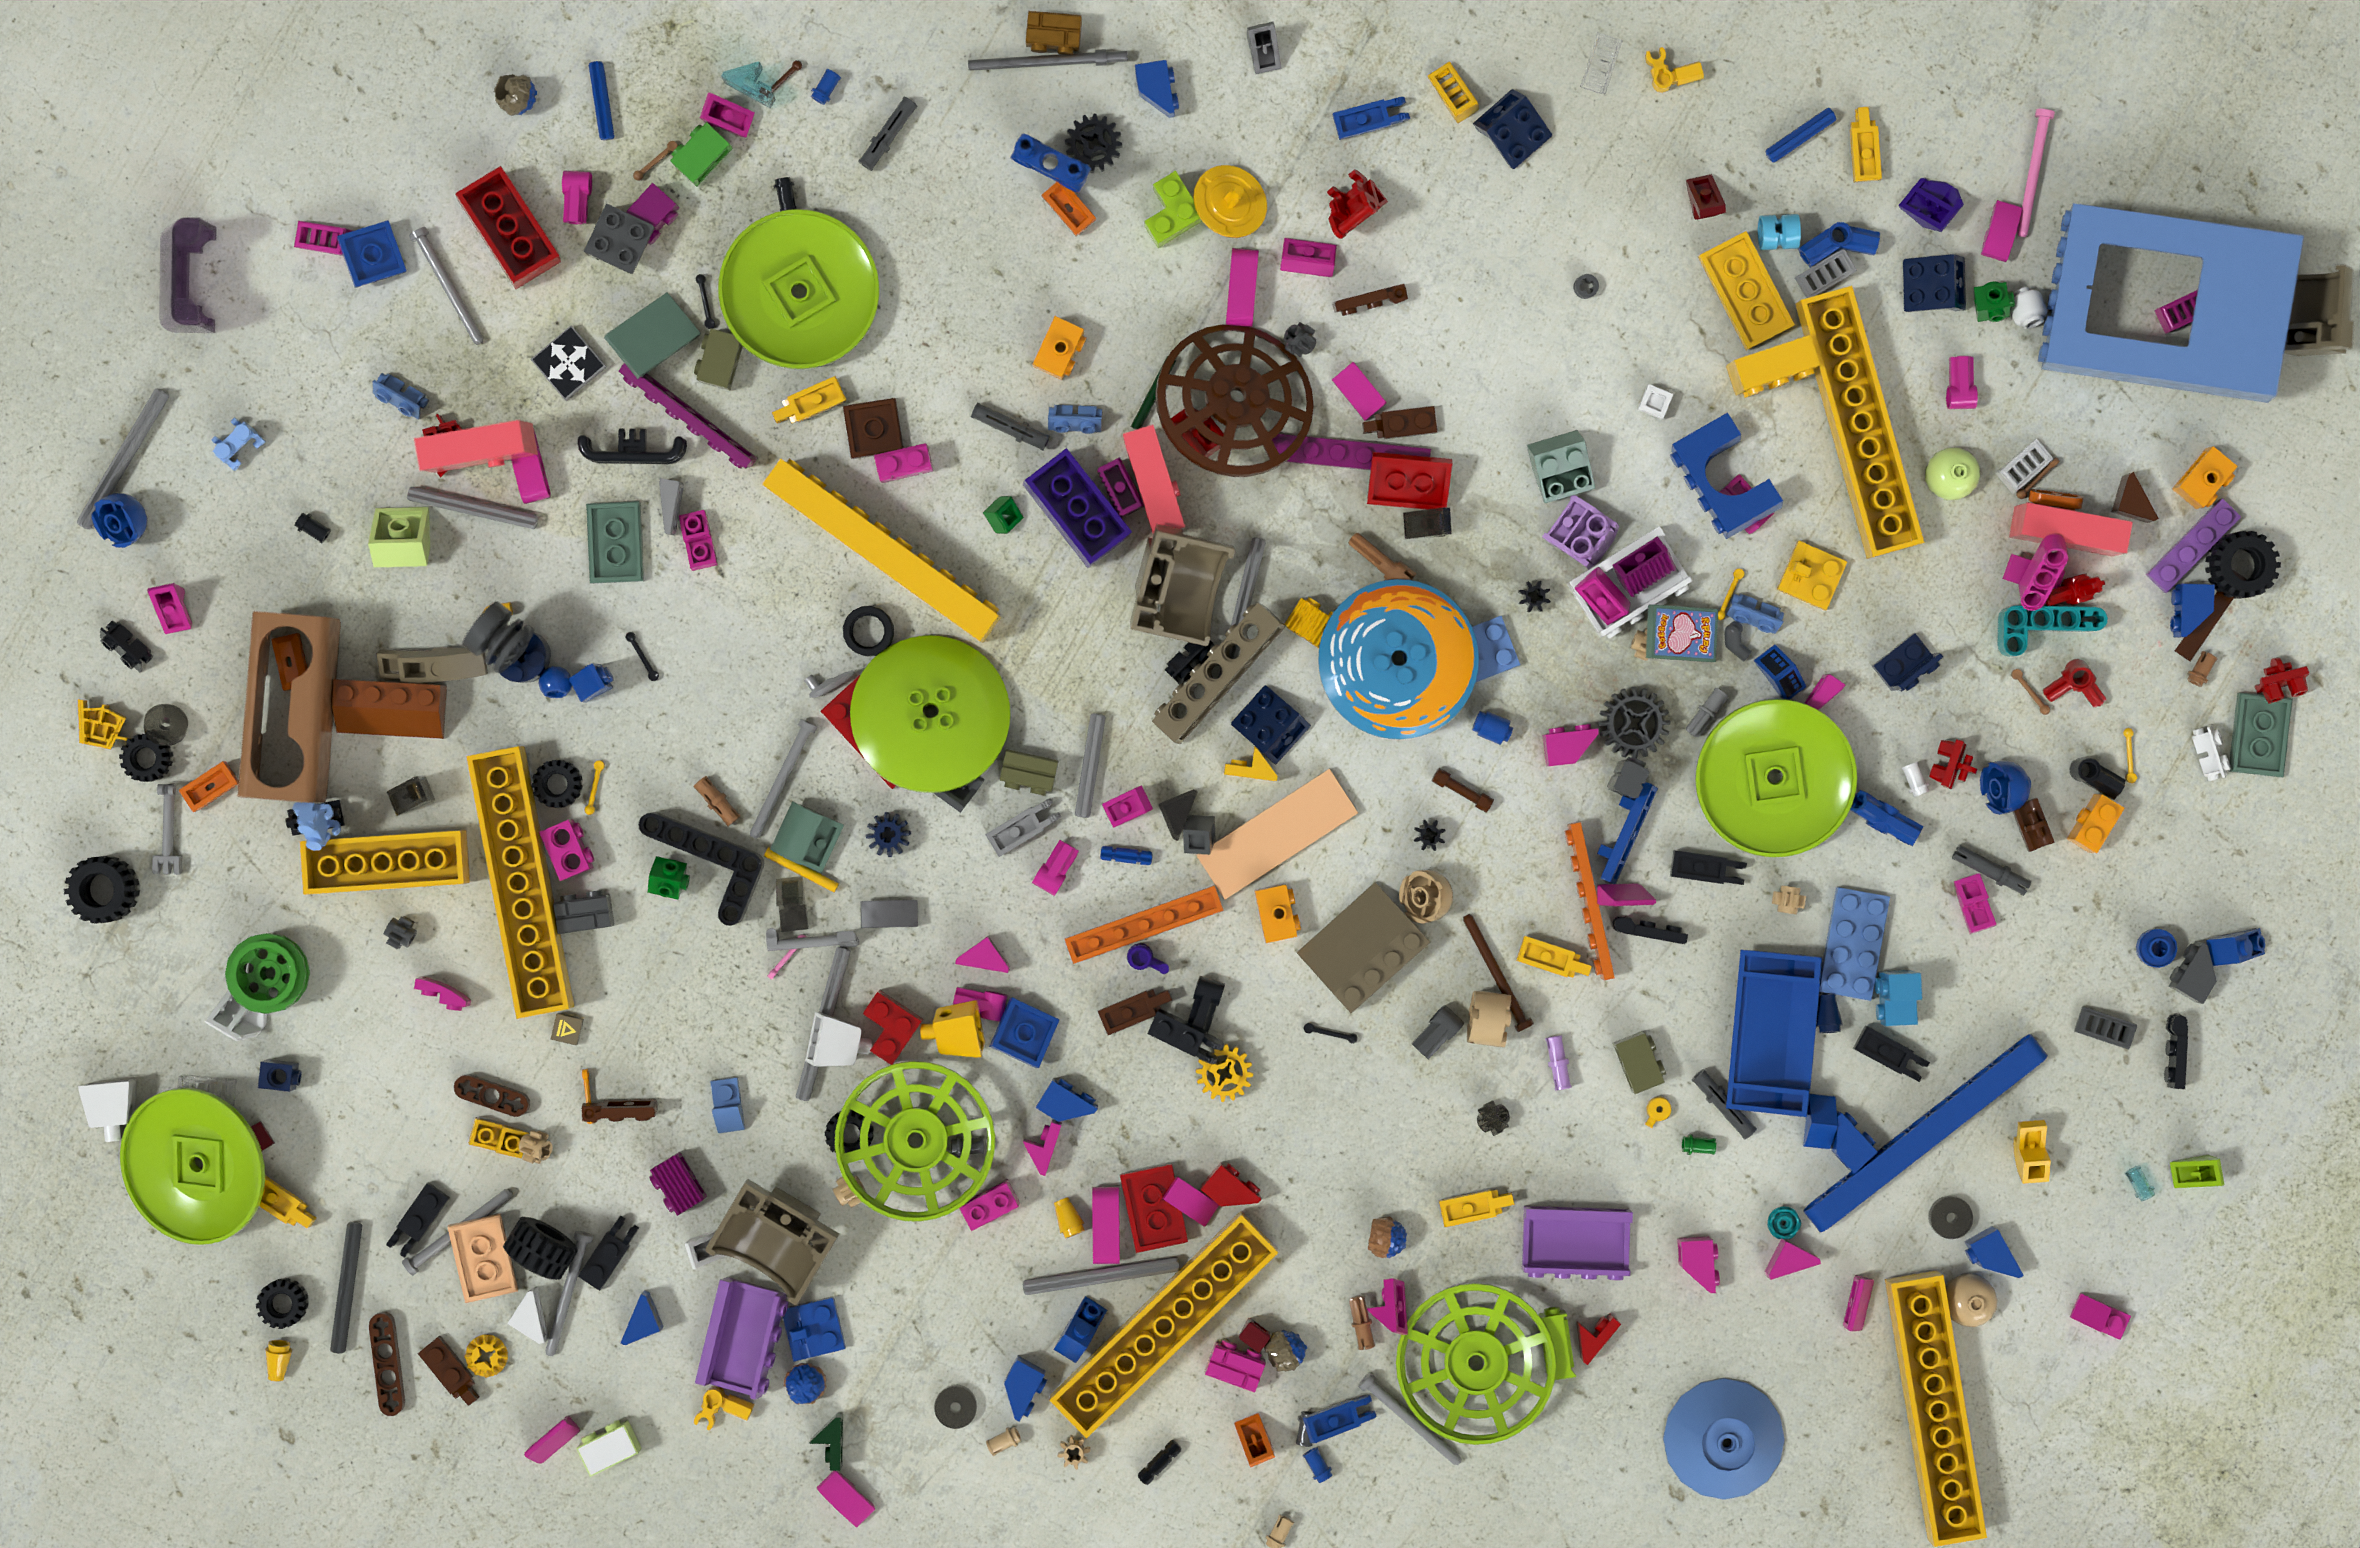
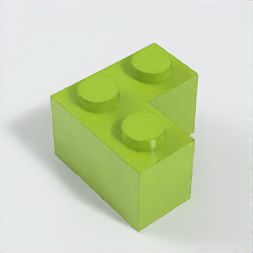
(1178, 212)

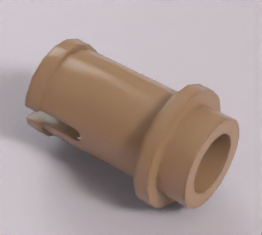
(2201, 669)

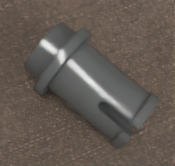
(977, 1146)
(1302, 1438)

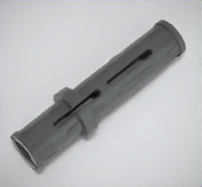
(887, 134)
(1039, 439)
(2000, 874)
(1703, 1080)

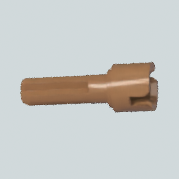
(1390, 569)

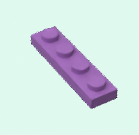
(2193, 545)

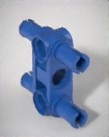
(1032, 154)

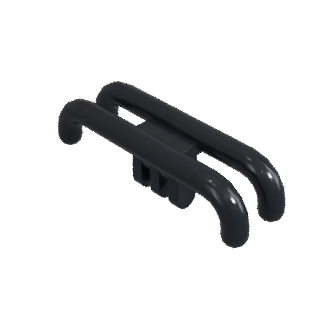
(632, 450)

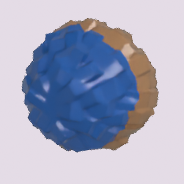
(1386, 1237)
(805, 1383)

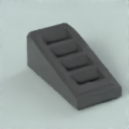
(2128, 1034)

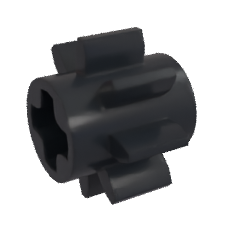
(1527, 600)
(1422, 831)

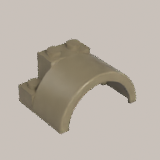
(2321, 314)
(1183, 579)
(774, 1237)

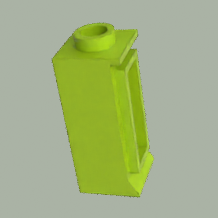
(1559, 1330)

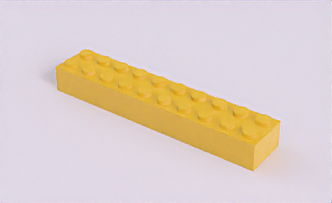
(1860, 423)
(878, 548)
(520, 881)
(1163, 1324)
(1935, 1408)

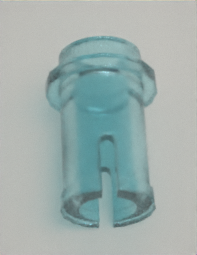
(2140, 1183)

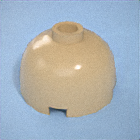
(1425, 896)
(1971, 1300)

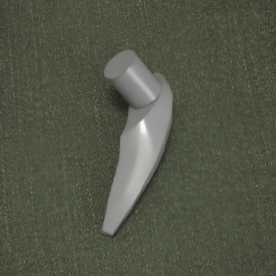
(828, 685)

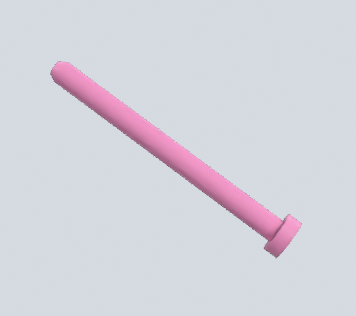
(2043, 116)

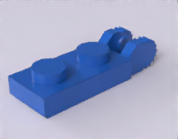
(1368, 118)
(1337, 1419)

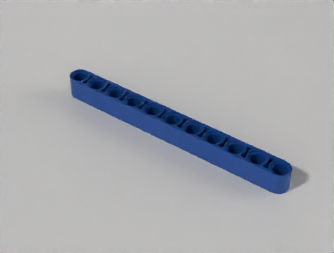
(1926, 1132)

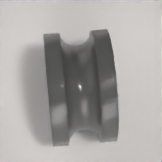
(1588, 278)

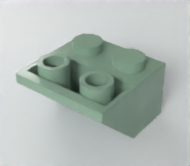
(1561, 466)

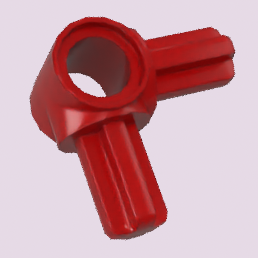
(2075, 590)
(2084, 684)

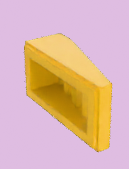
(1464, 111)

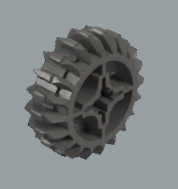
(1626, 713)

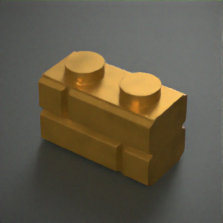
(1053, 32)

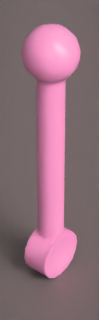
(774, 971)

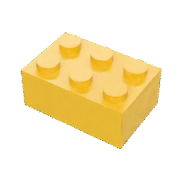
(1773, 367)

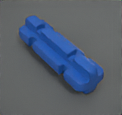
(1126, 855)

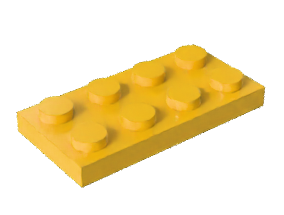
(1746, 290)

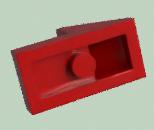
(1590, 1342)

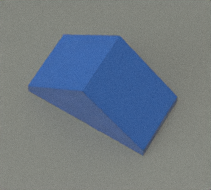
(1820, 1122)

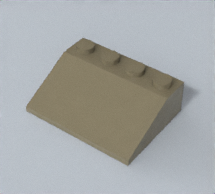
(1363, 947)

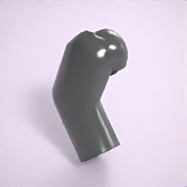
(1733, 641)

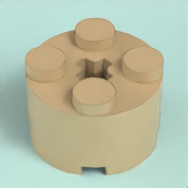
(1489, 1018)

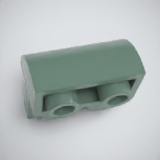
(806, 837)

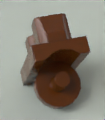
(2033, 825)

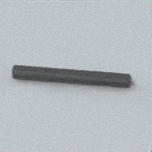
(346, 1287)

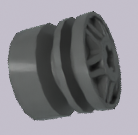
(502, 640)

